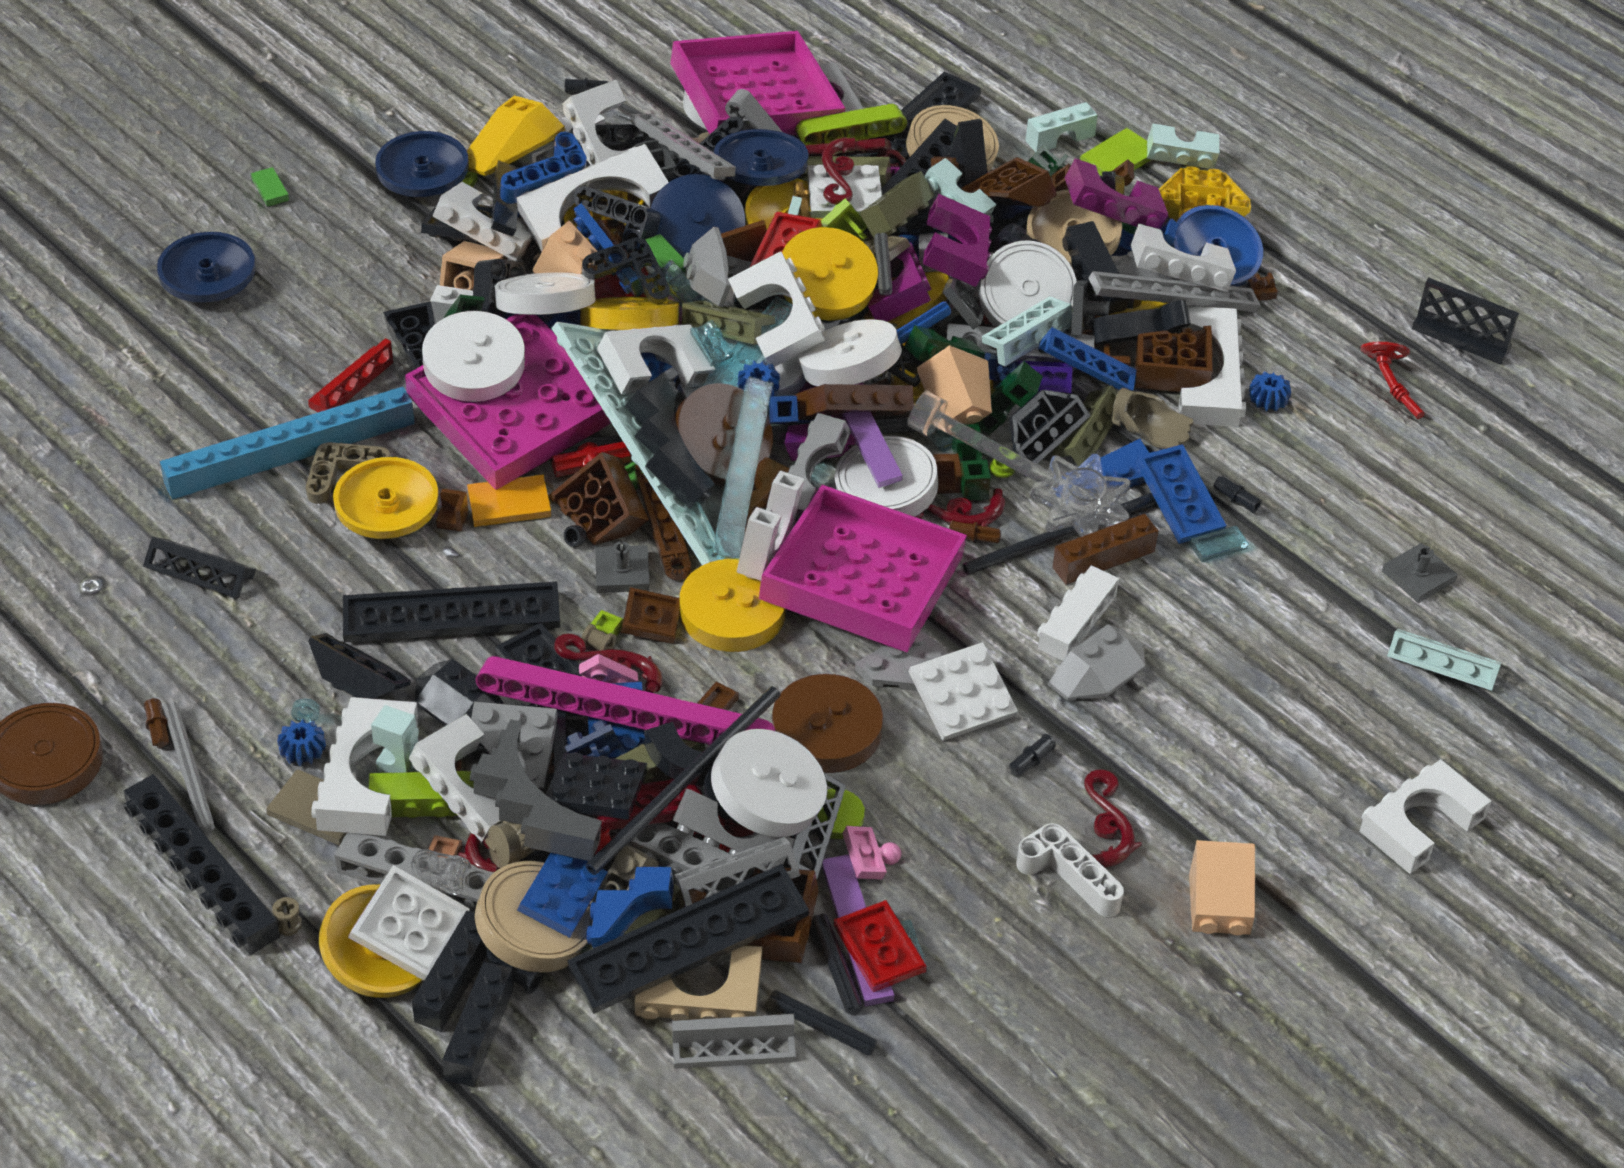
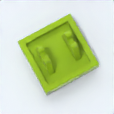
(846, 219)

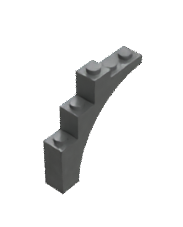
(521, 802)

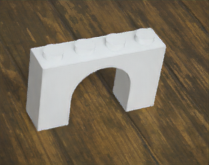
(582, 112)
(459, 211)
(1210, 269)
(801, 328)
(674, 343)
(770, 527)
(436, 761)
(1434, 787)

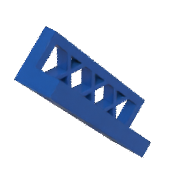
(1088, 359)

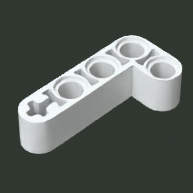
(1059, 850)

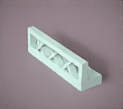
(1022, 340)
(1444, 659)

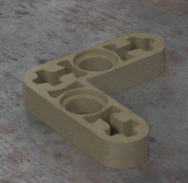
(337, 459)

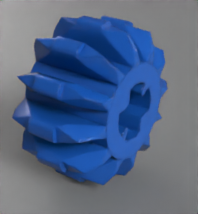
(760, 371)
(1270, 391)
(301, 742)

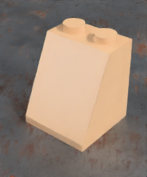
(564, 252)
(460, 262)
(961, 381)
(1222, 887)

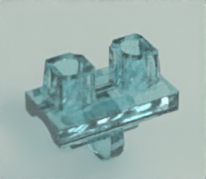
(712, 343)

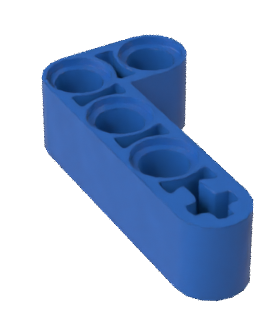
(567, 160)

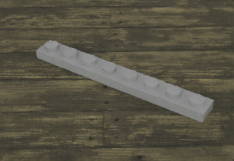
(683, 145)
(1172, 290)

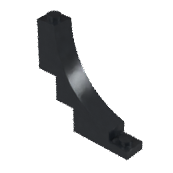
(671, 459)

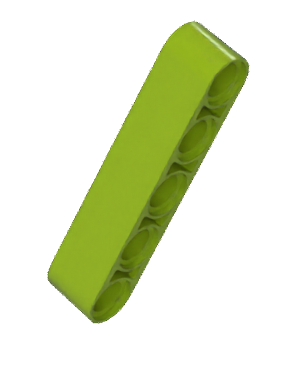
(855, 124)

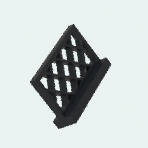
(1461, 334)

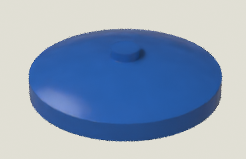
(1225, 229)

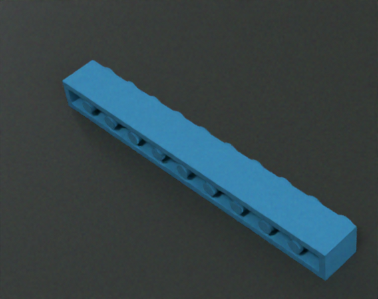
(286, 442)

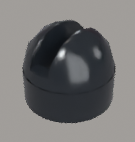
(575, 533)

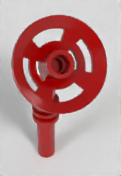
(1385, 354)

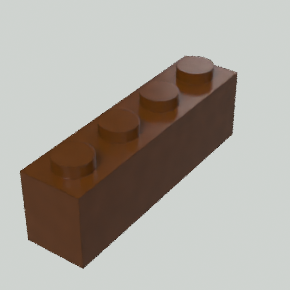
(1105, 548)

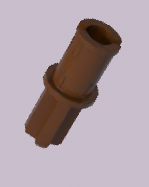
(977, 532)
(156, 722)

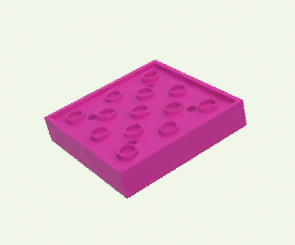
(768, 65)
(529, 414)
(863, 568)

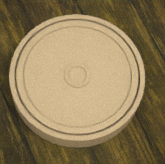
(930, 118)
(514, 935)

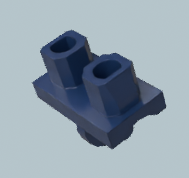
(997, 371)
(596, 744)

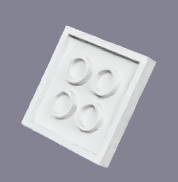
(863, 182)
(962, 691)
(408, 922)

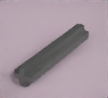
(883, 264)

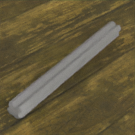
(188, 767)

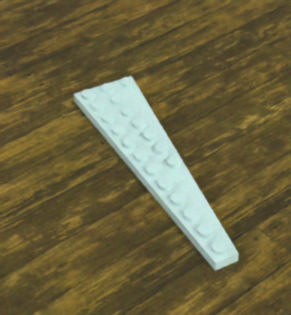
(581, 346)

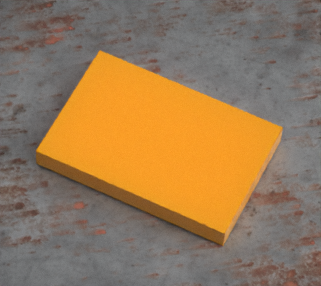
(516, 501)

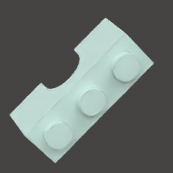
(1076, 120)
(1167, 147)
(943, 180)
(399, 735)

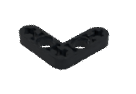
(635, 260)

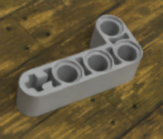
(750, 111)

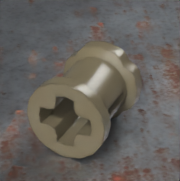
(598, 639)
(291, 915)

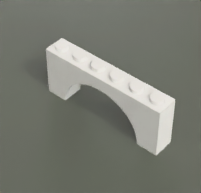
(628, 172)
(1221, 398)
(342, 800)

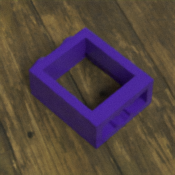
(1056, 375)

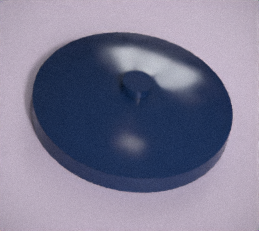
(763, 156)
(422, 163)
(693, 207)
(206, 267)

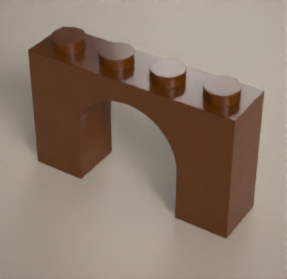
(833, 399)

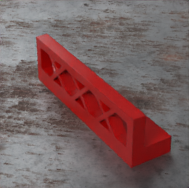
(353, 378)

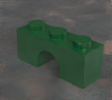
(926, 343)
(1013, 390)
(974, 470)

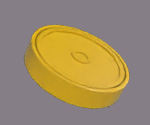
(835, 271)
(629, 313)
(725, 609)

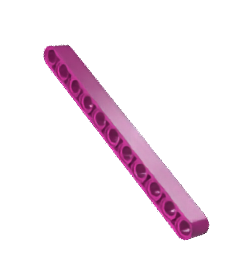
(605, 700)

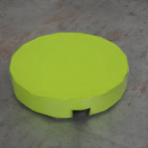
(849, 813)

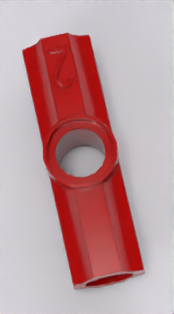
(572, 462)

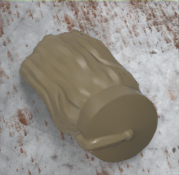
(1150, 419)
(507, 844)

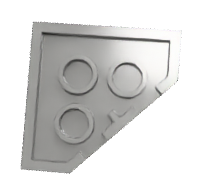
(892, 665)
(537, 734)

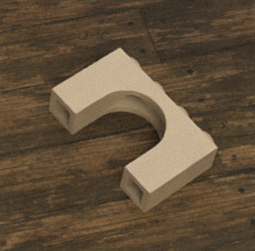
(734, 999)

